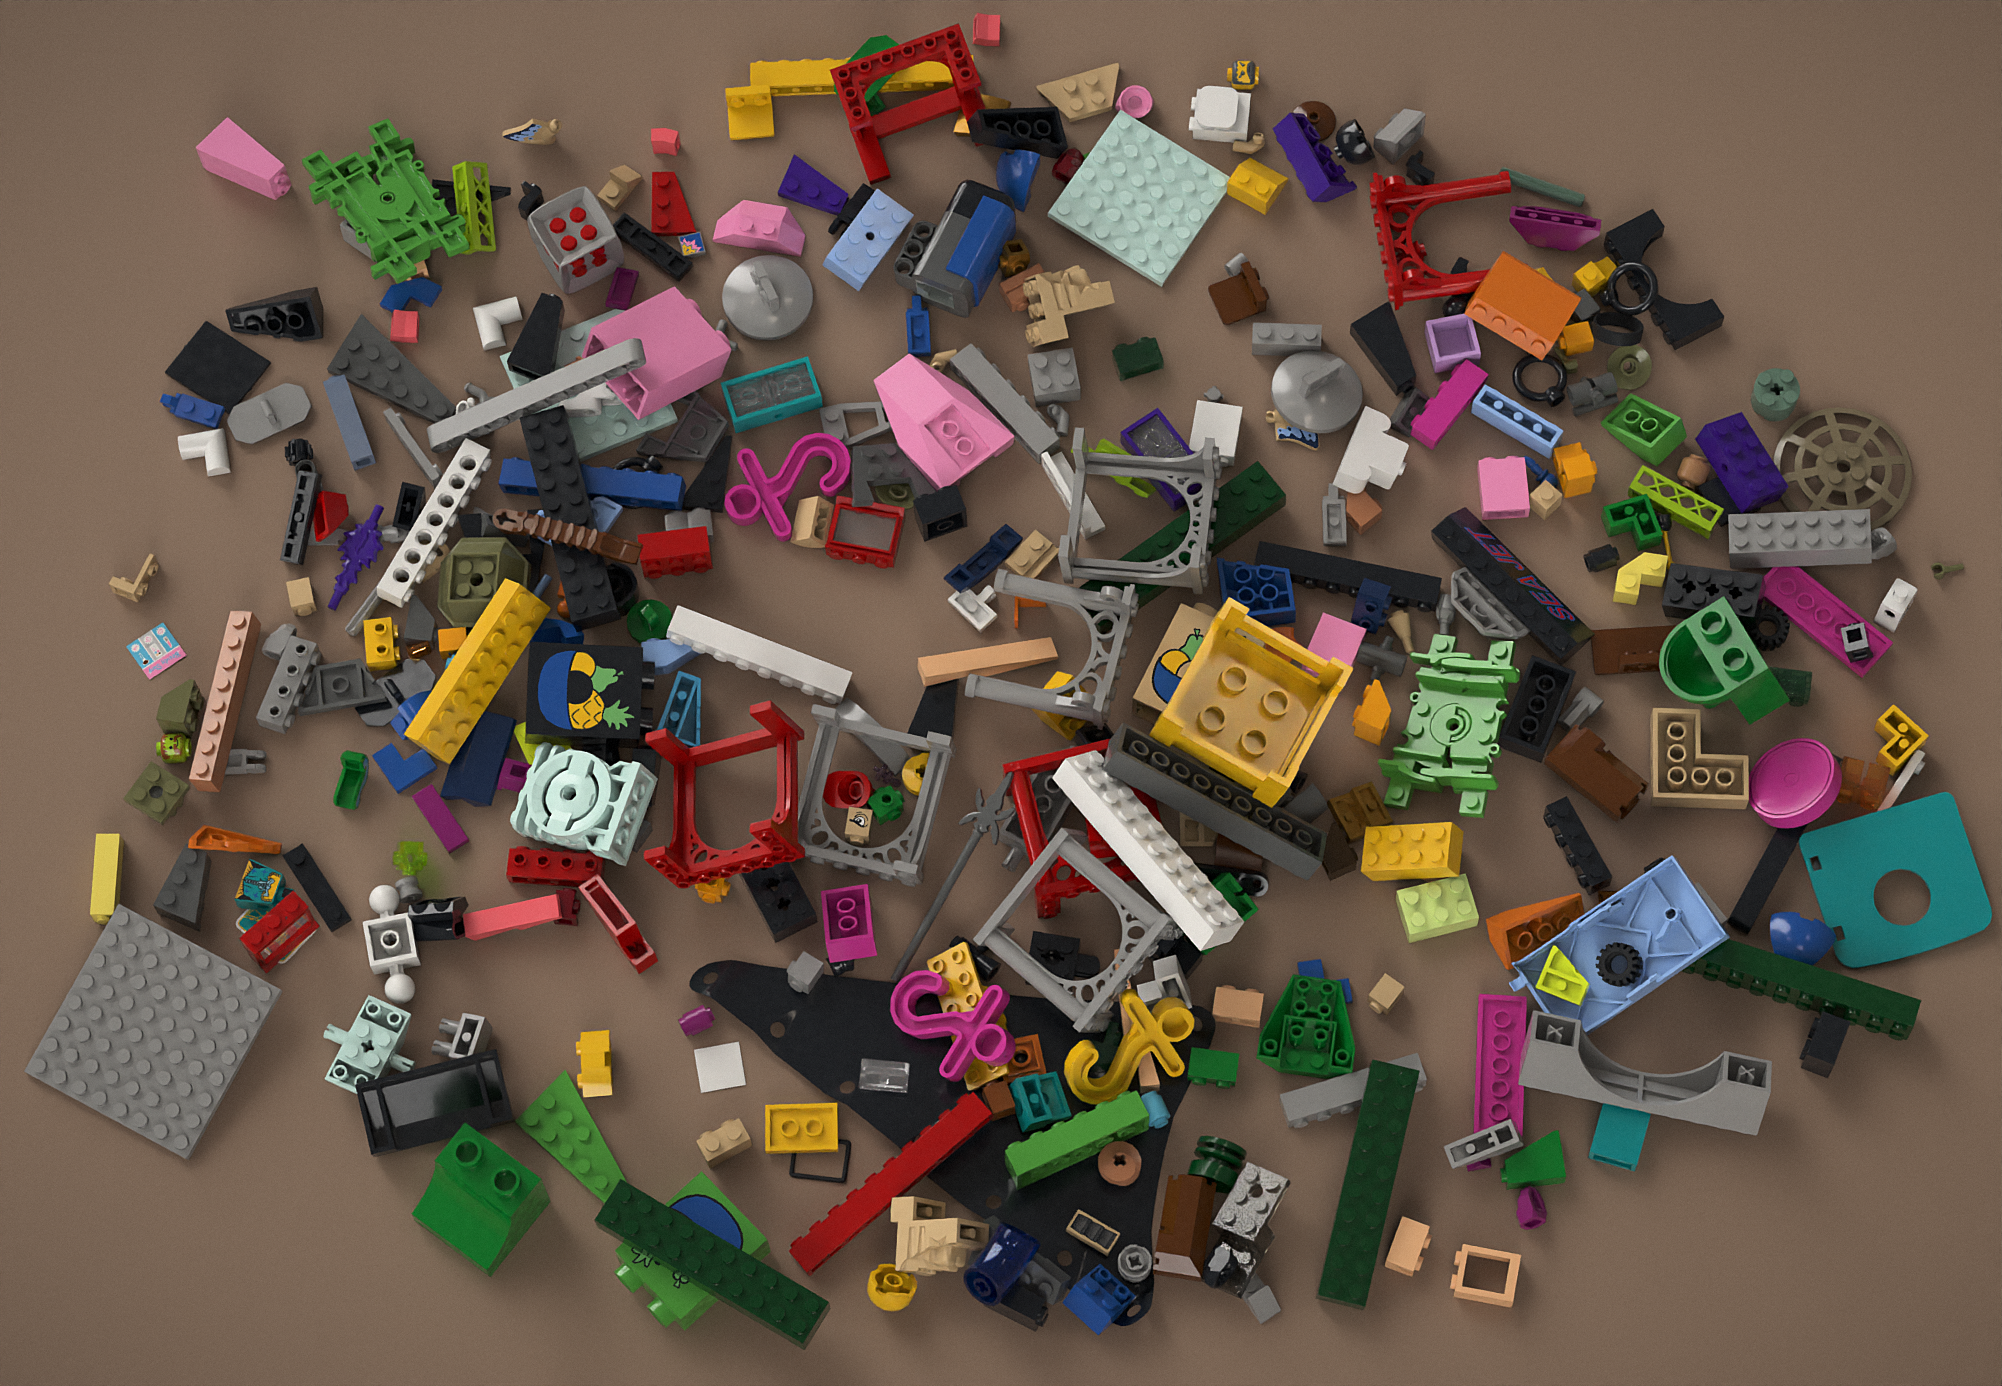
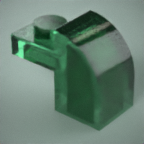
(1106, 1049)

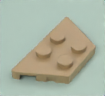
(1083, 93)

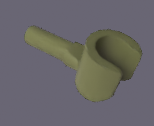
(1570, 365)
(1945, 569)

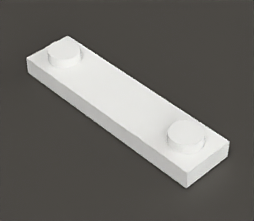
(1915, 766)

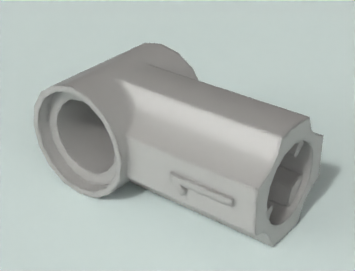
(1584, 705)

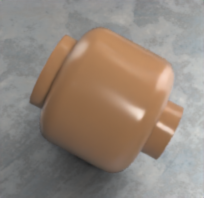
(1693, 471)

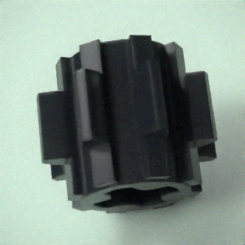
(298, 450)

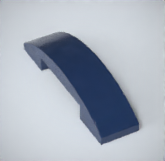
(985, 560)

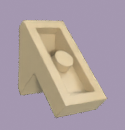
(619, 186)

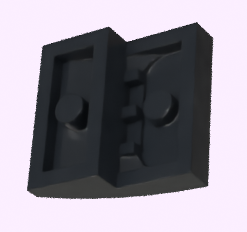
(1717, 494)

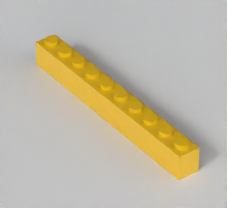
(814, 77)

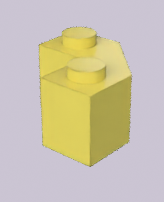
(1645, 570)

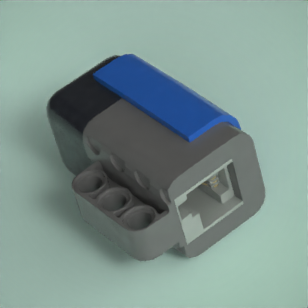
(961, 252)

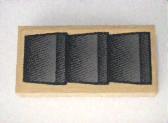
(1092, 1232)

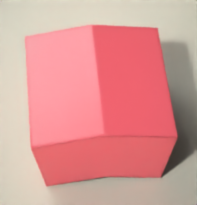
(986, 30)
(665, 141)
(405, 326)

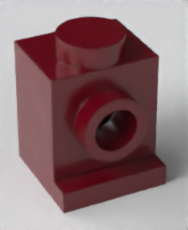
(569, 907)

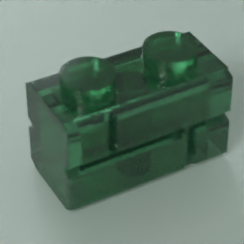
(1137, 358)
(1795, 684)

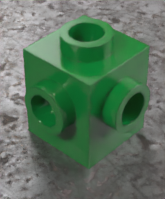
(886, 804)

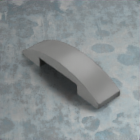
(887, 752)

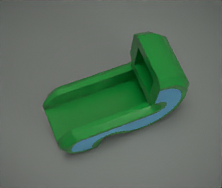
(351, 780)

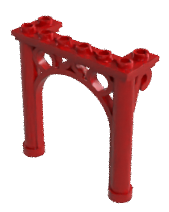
(1397, 197)

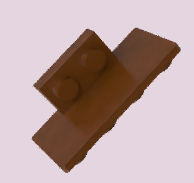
(1628, 649)

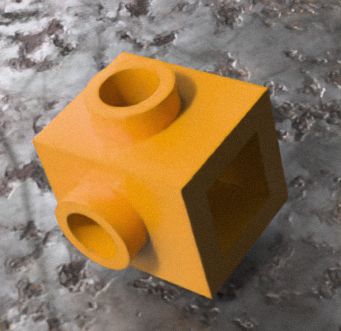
(713, 890)

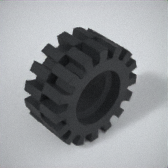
(1781, 625)
(1629, 974)

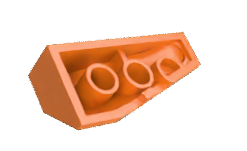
(1527, 928)

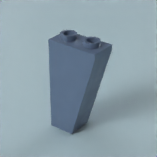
(349, 422)

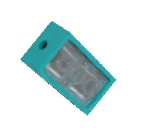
(771, 394)

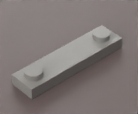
(397, 424)

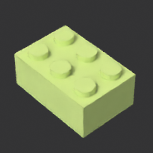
(1437, 908)

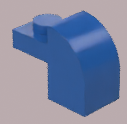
(407, 713)

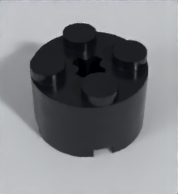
(628, 592)

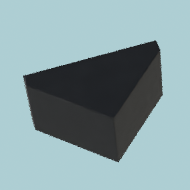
(409, 506)
(1092, 734)

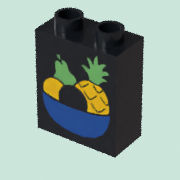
(587, 695)

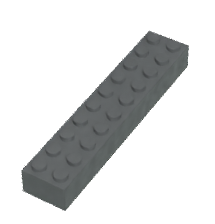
(1214, 801)

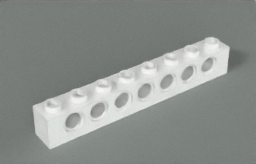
(468, 454)

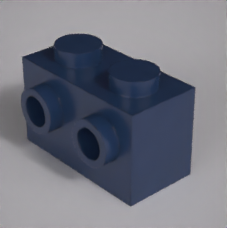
(1370, 605)

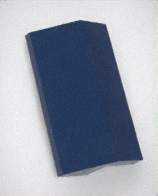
(478, 763)

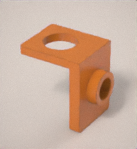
(1024, 602)

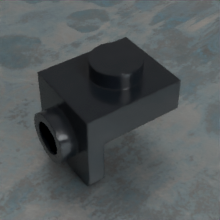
(1418, 173)

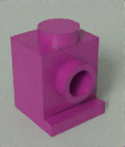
(513, 775)

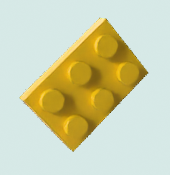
(801, 1128)

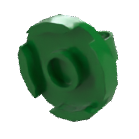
(648, 620)

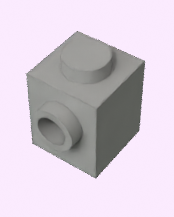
(804, 972)

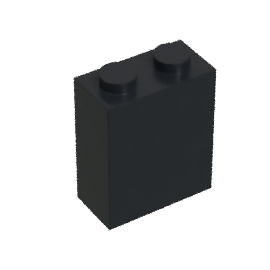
(1023, 1308)

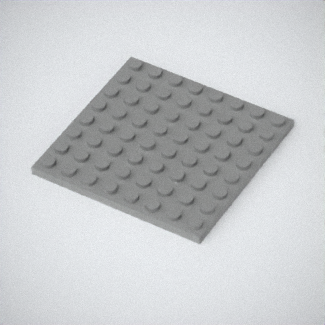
(153, 1031)

